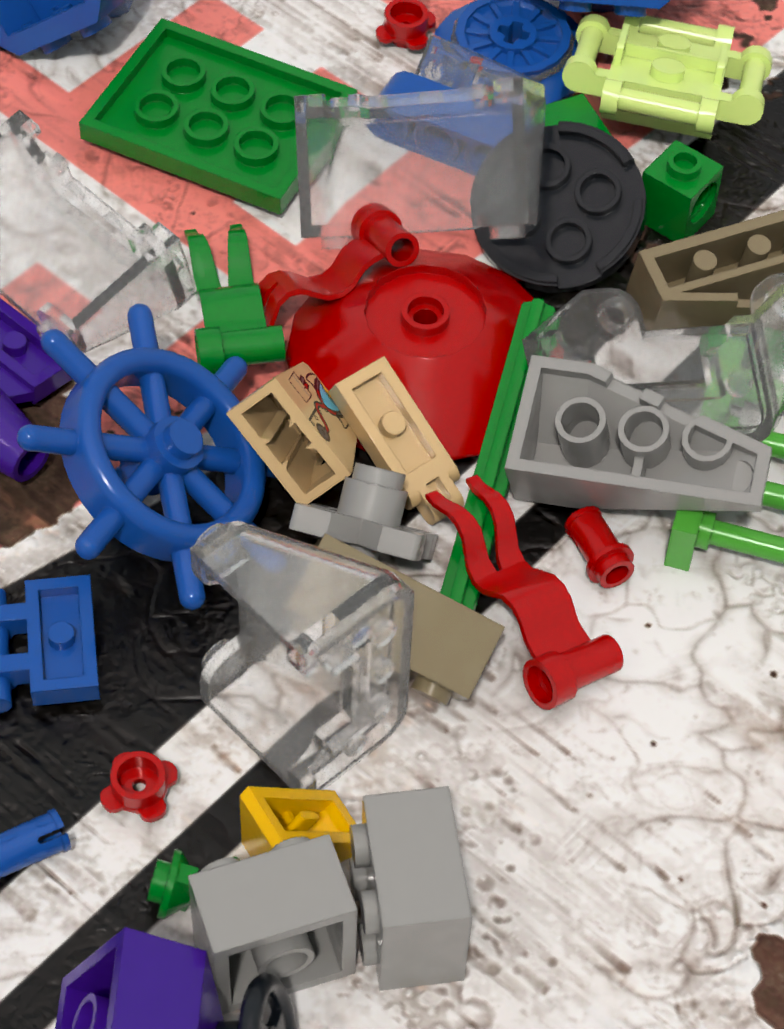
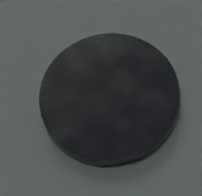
(587, 214)

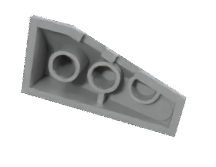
(619, 447)

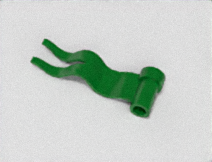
(231, 313)

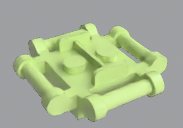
(668, 74)

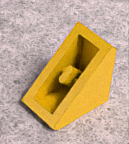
(279, 814)

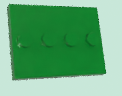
(208, 114)

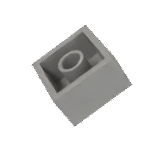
(410, 888)
(275, 916)

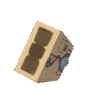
(296, 429)

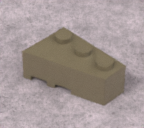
(707, 274)
(447, 637)

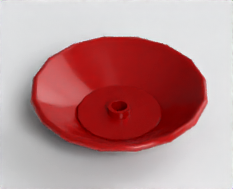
(436, 323)

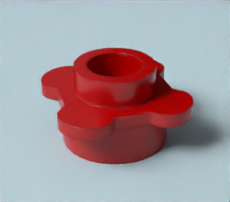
(406, 24)
(136, 768)

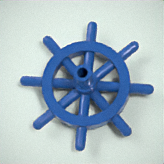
(159, 454)

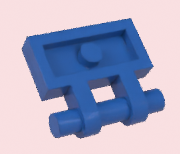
(61, 642)

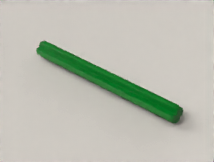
(495, 448)

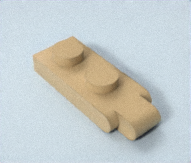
(397, 435)

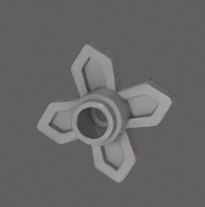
(368, 516)

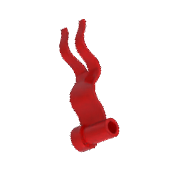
(376, 236)
(541, 603)

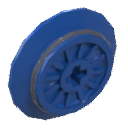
(520, 35)

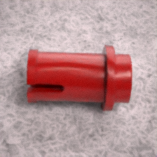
(605, 557)

